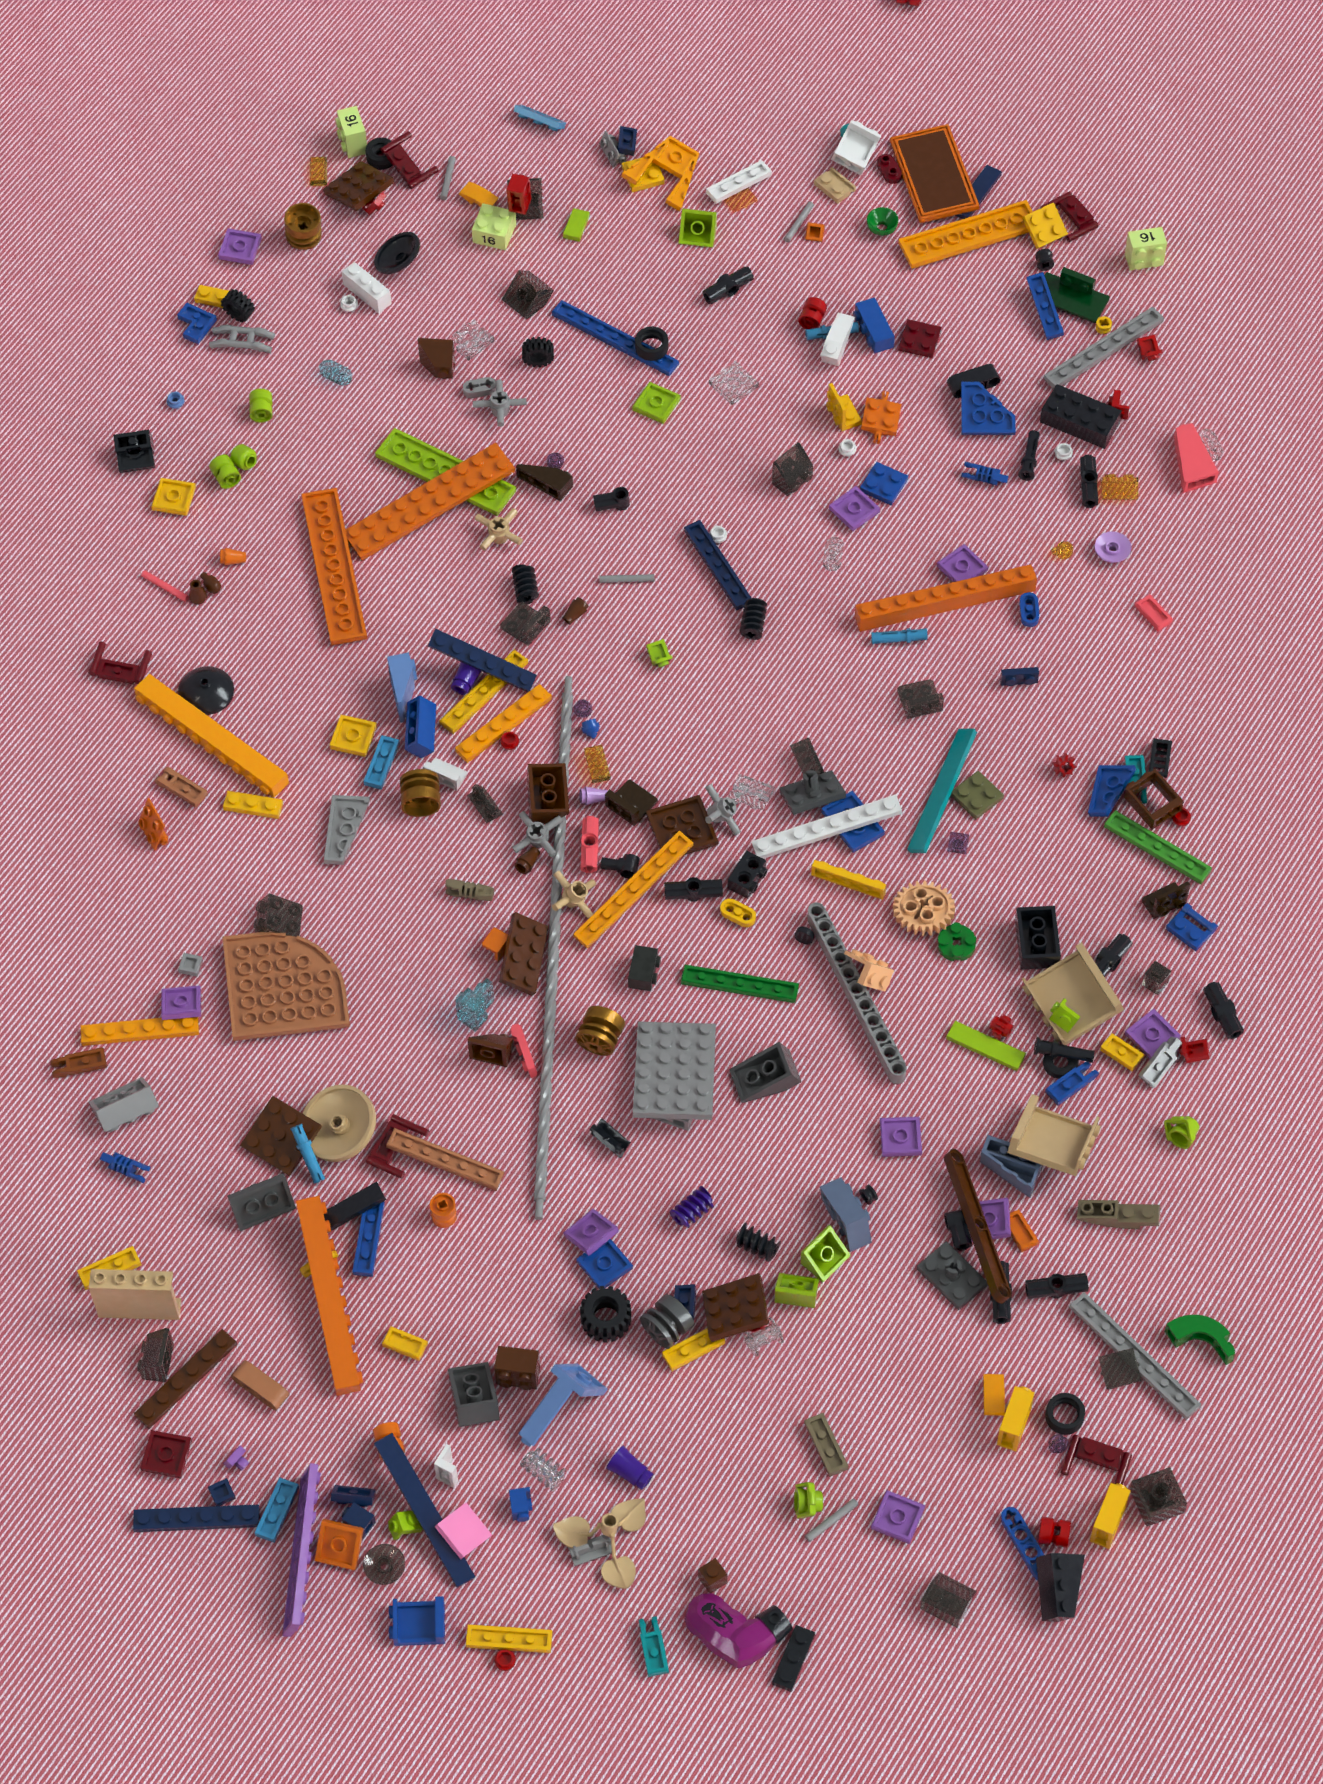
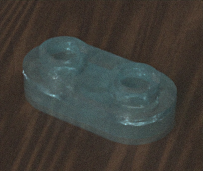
(338, 373)

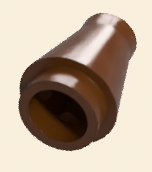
(197, 593)
(575, 610)
(526, 861)

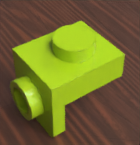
(659, 653)
(1063, 1016)
(403, 1523)

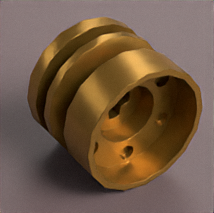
(302, 226)
(420, 793)
(600, 1030)

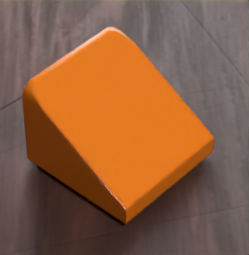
(815, 232)

